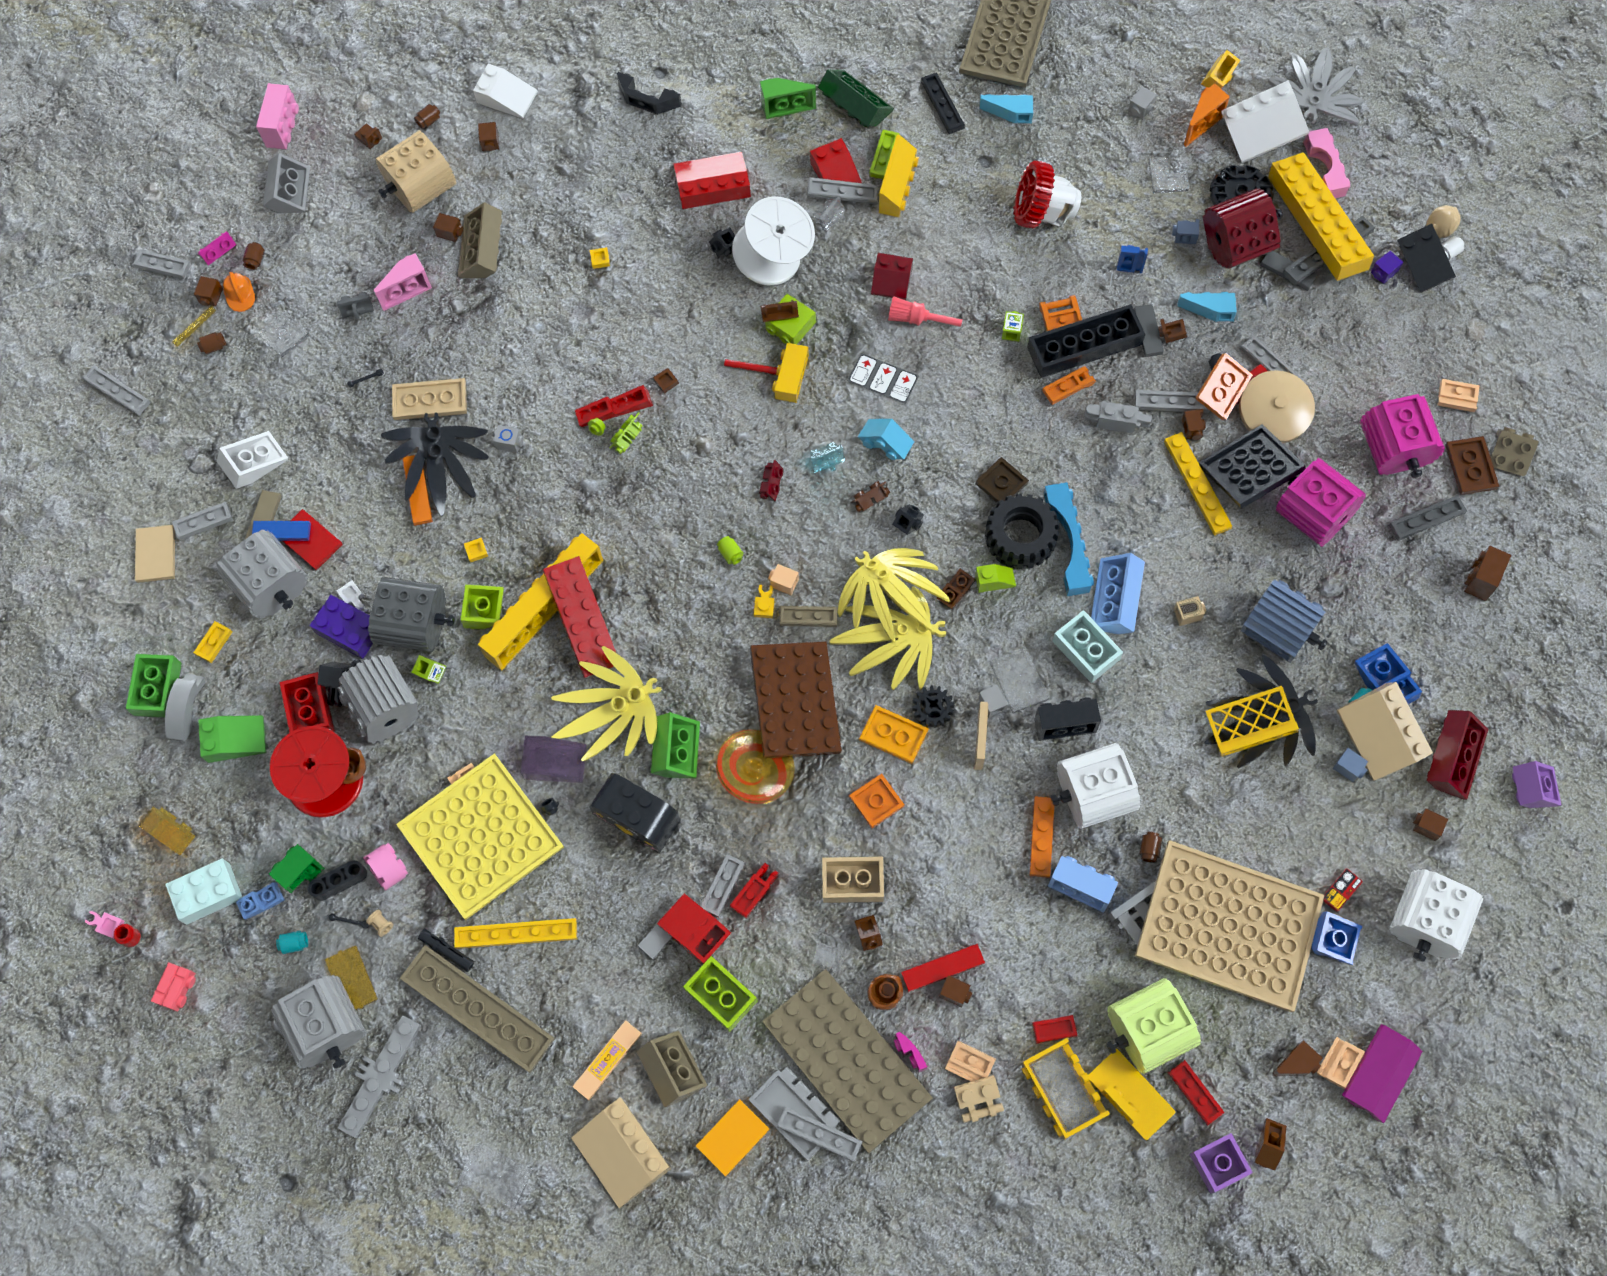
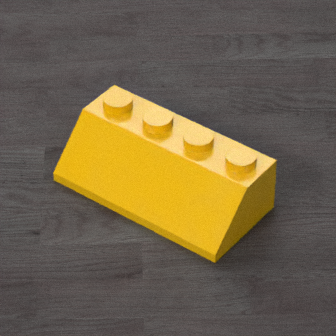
(897, 178)

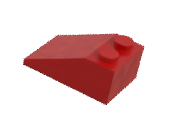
(834, 162)

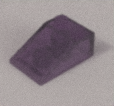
(552, 759)

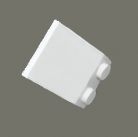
(504, 91)
(250, 459)

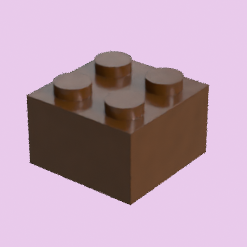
(1486, 573)

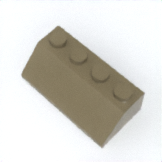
(480, 242)

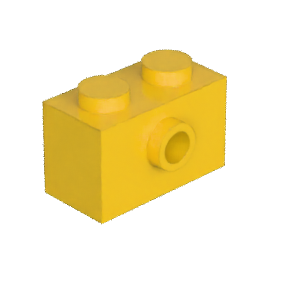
(1221, 70)

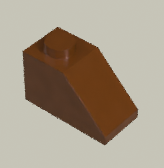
(1299, 1062)
(1270, 1144)

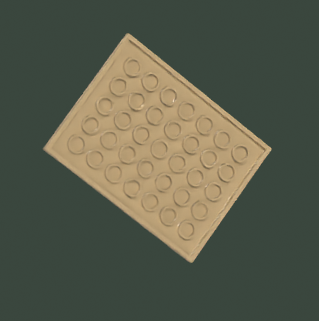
(1230, 926)

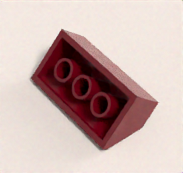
(1457, 753)

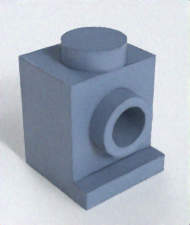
(1186, 232)

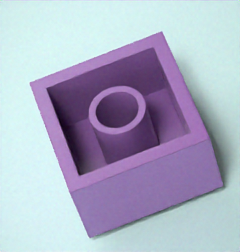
(1221, 1163)

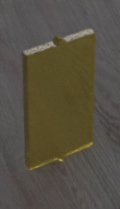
(353, 975)

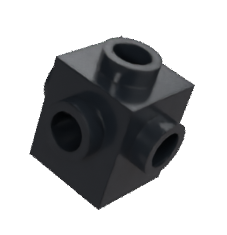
(722, 242)
(908, 519)

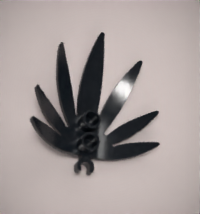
(434, 445)
(1295, 703)

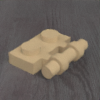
(978, 1092)

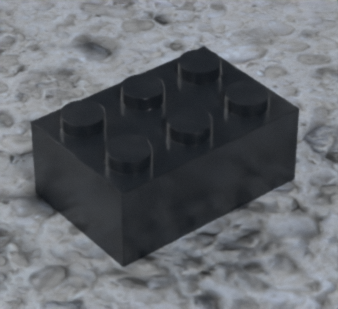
(1067, 719)

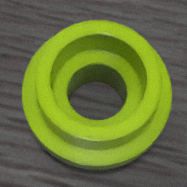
(596, 426)

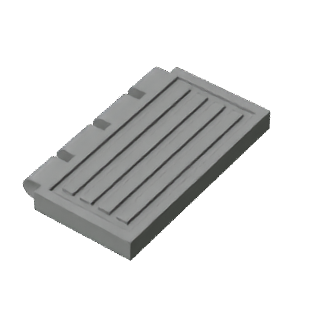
(780, 1092)

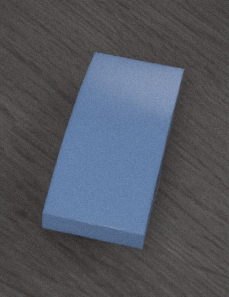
(260, 901)

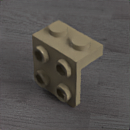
(1513, 451)

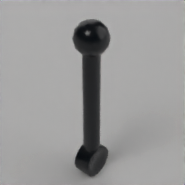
(379, 372)
(332, 917)

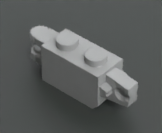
(1117, 417)

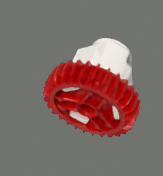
(1044, 197)

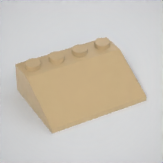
(1384, 730)
(620, 1152)

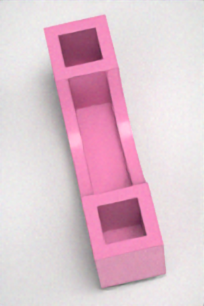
(1320, 146)

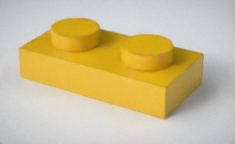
(213, 642)

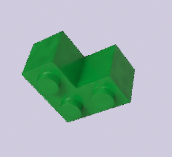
(295, 868)

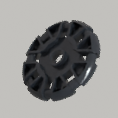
(1238, 181)

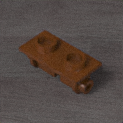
(779, 311)
(876, 491)

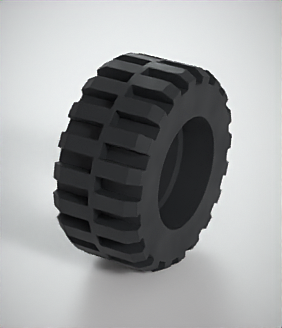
(1022, 509)

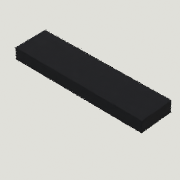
(942, 103)

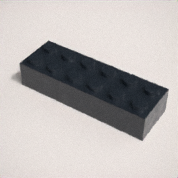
(1086, 341)

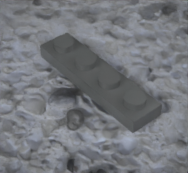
(1427, 518)

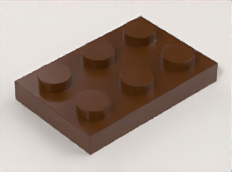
(1472, 465)

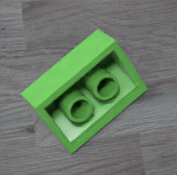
(675, 747)

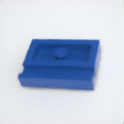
(1131, 259)

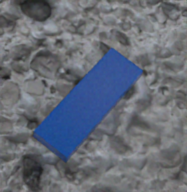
(285, 529)

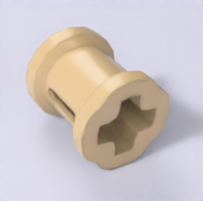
(379, 923)

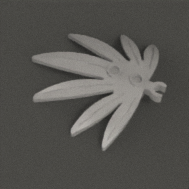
(1316, 94)

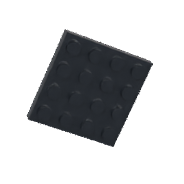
(1252, 466)

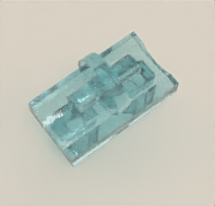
(828, 458)

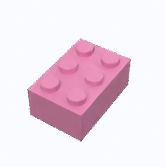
(277, 116)

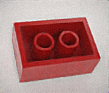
(306, 703)

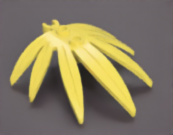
(880, 576)
(907, 633)
(628, 701)

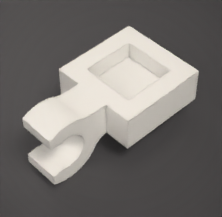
(351, 594)

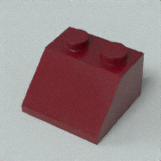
(892, 276)

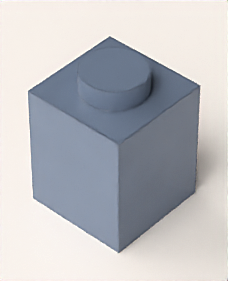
(1351, 765)

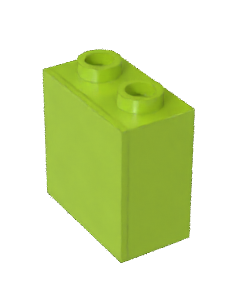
(792, 329)

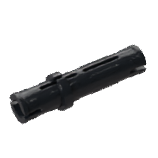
(439, 945)

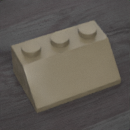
(671, 1068)

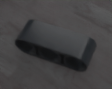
(327, 880)

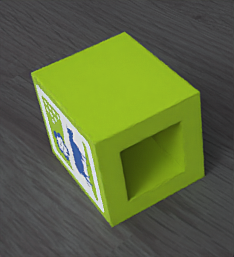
(1012, 326)
(428, 669)

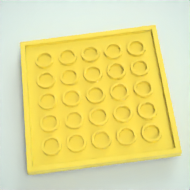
(480, 836)

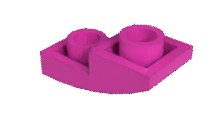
(904, 1045)

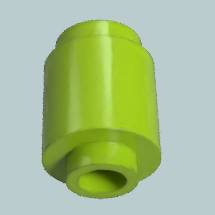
(730, 550)

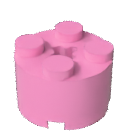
(385, 866)

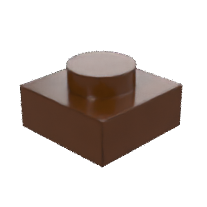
(665, 380)

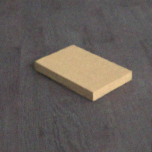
(155, 553)
(981, 735)

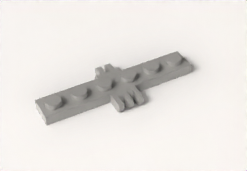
(379, 1076)

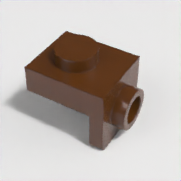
(1173, 330)

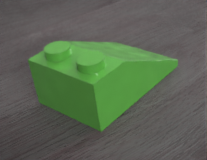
(786, 97)
(231, 737)

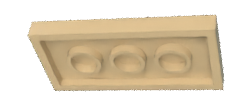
(438, 396)

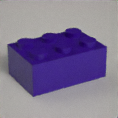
(343, 626)

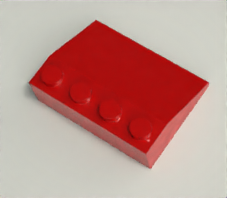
(712, 180)

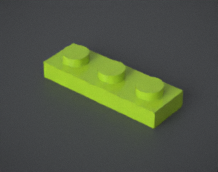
(883, 154)

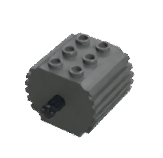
(408, 614)

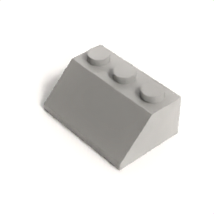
(286, 185)

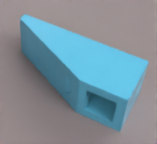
(1009, 107)
(1210, 305)

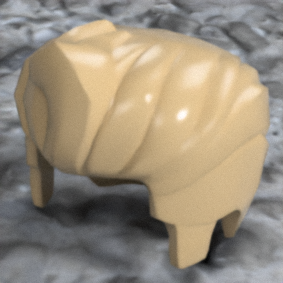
(1444, 220)

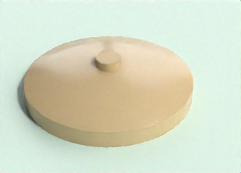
(1279, 403)

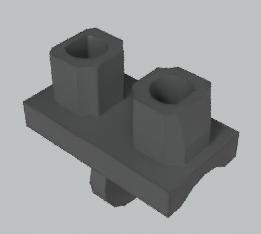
(355, 306)

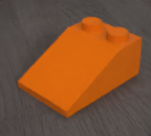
(1207, 112)

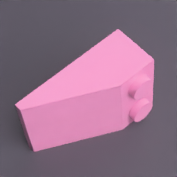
(402, 282)

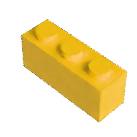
(791, 372)

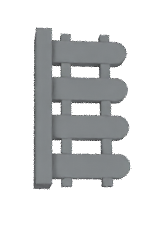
(1126, 920)

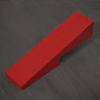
(609, 408)

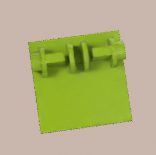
(630, 429)

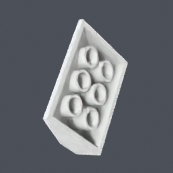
(1265, 121)

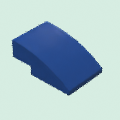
(1386, 667)

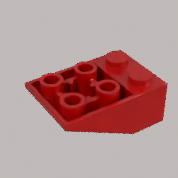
(694, 928)

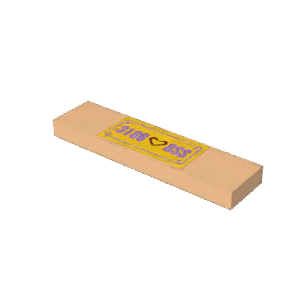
(607, 1060)

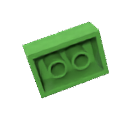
(152, 684)

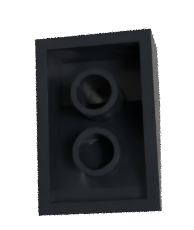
(1426, 258)

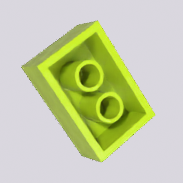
(720, 994)

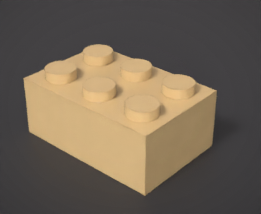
(852, 879)

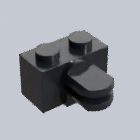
(329, 677)

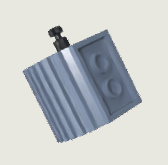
(1284, 621)

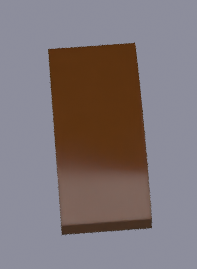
(957, 588)

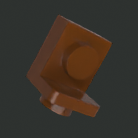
(368, 136)
(868, 933)

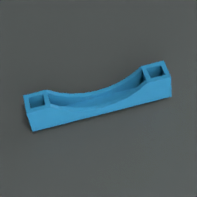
(1076, 576)

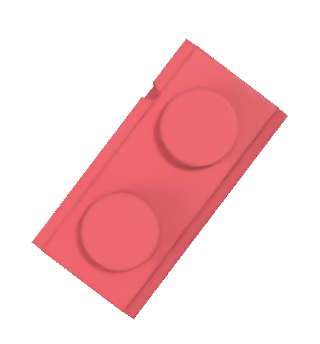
(173, 987)

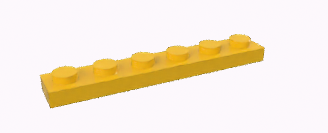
(1198, 484)
(515, 933)

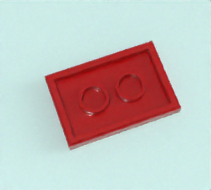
(320, 545)

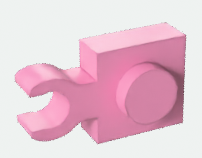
(106, 924)

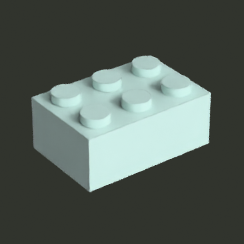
(1087, 646)
(204, 891)

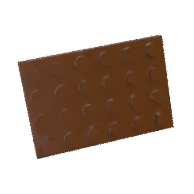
(795, 699)

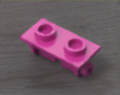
(217, 248)

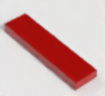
(942, 967)

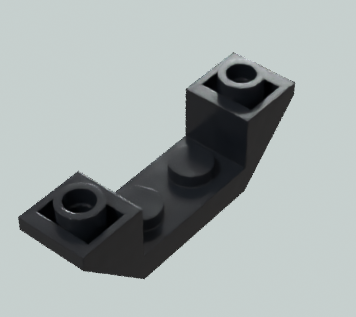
(668, 100)

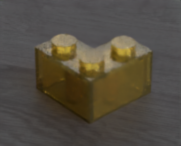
(163, 827)

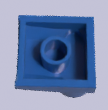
(1336, 938)

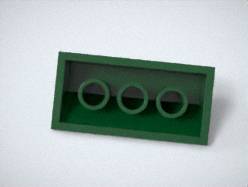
(854, 97)

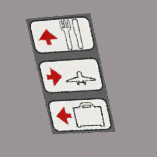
(883, 378)

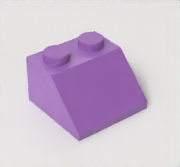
(1536, 785)

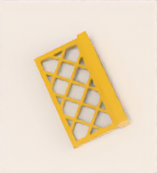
(1256, 738)

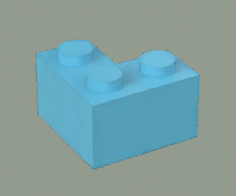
(887, 436)

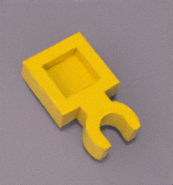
(764, 605)

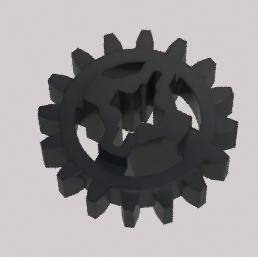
(933, 697)

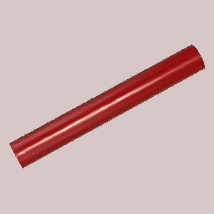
(750, 366)

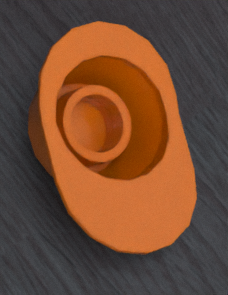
(238, 292)

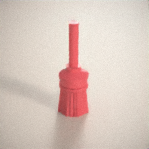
(916, 313)

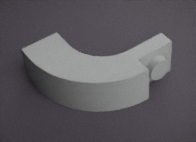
(179, 706)

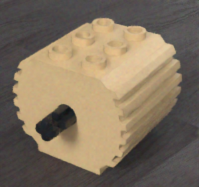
(415, 172)

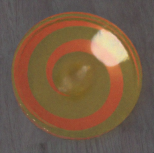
(747, 774)

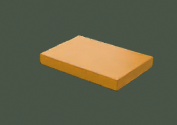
(893, 734)
(732, 1137)

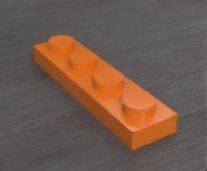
(1042, 837)

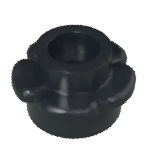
(549, 806)

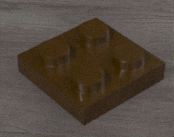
(1001, 480)

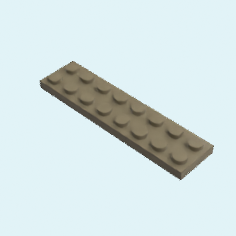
(477, 1009)

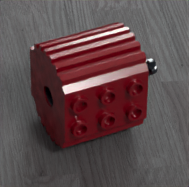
(1242, 228)

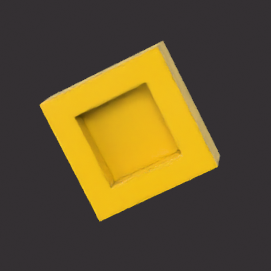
(599, 258)
(476, 550)

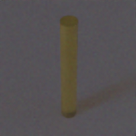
(191, 328)

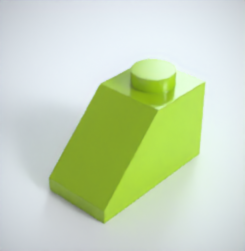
(994, 577)

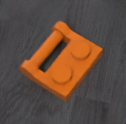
(1063, 317)

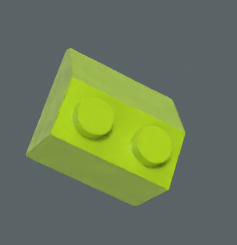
(481, 606)

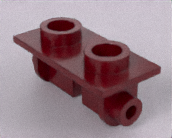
(773, 473)

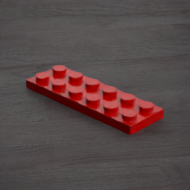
(579, 612)

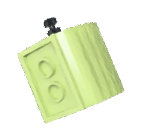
(1153, 1026)

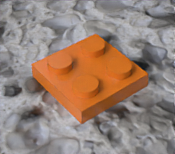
(876, 800)

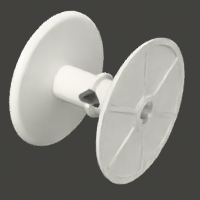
(773, 240)

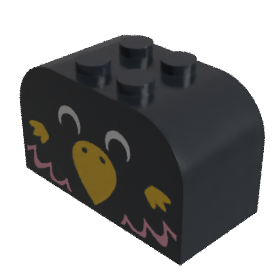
(635, 812)

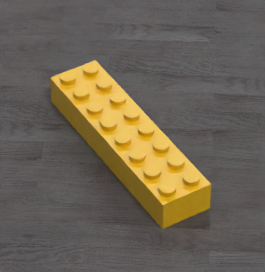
(1320, 216)
(533, 608)

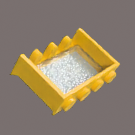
(1064, 1089)

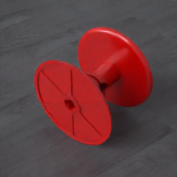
(311, 769)

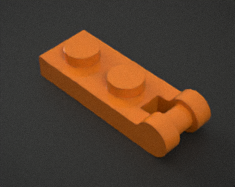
(1068, 385)

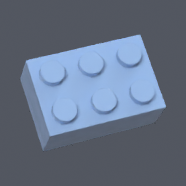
(1083, 883)

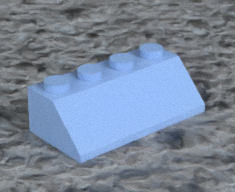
(1118, 593)

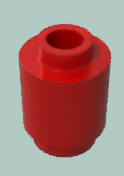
(127, 935)

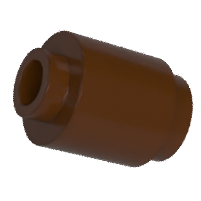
(427, 116)
(253, 256)
(211, 342)
(1150, 847)

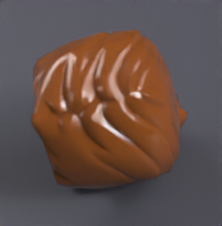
(357, 766)
(885, 991)

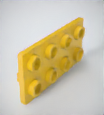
(1131, 1094)

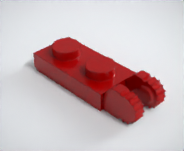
(753, 892)

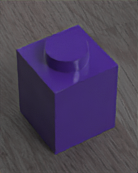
(1386, 267)

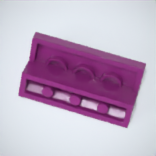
(1382, 1073)

